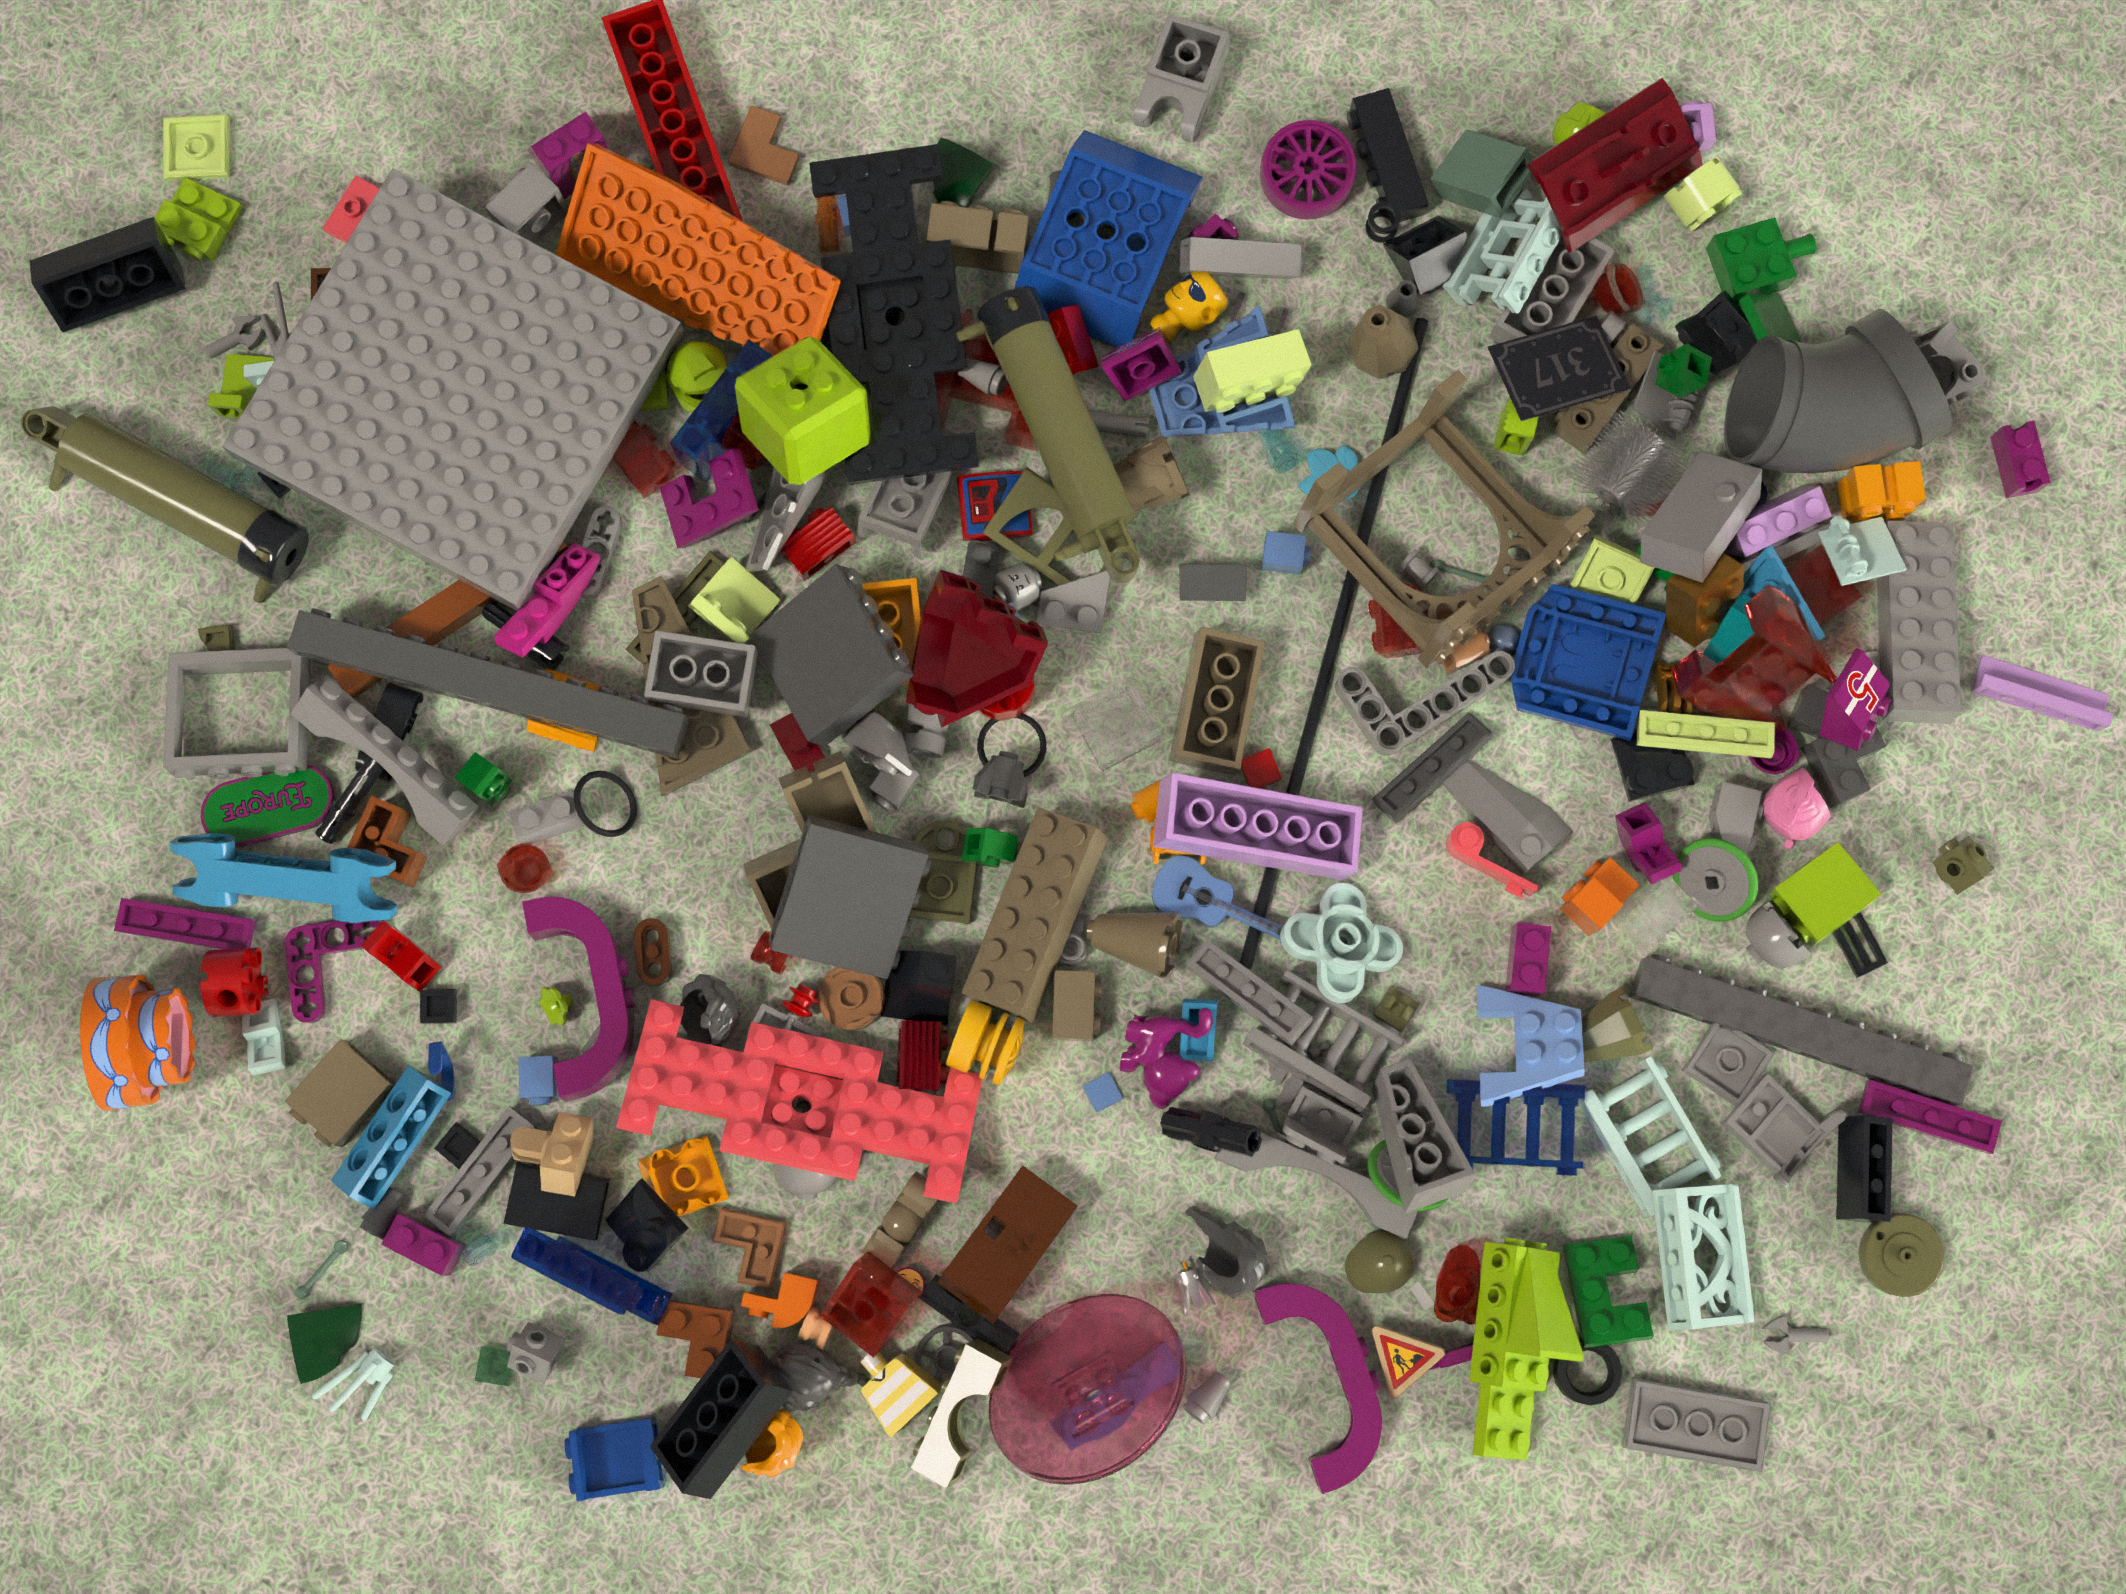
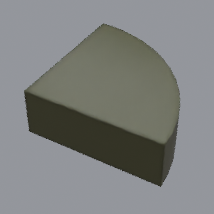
(218, 637)

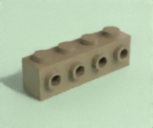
(1581, 421)

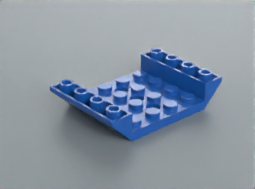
(1098, 274)

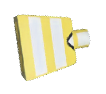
(897, 1390)

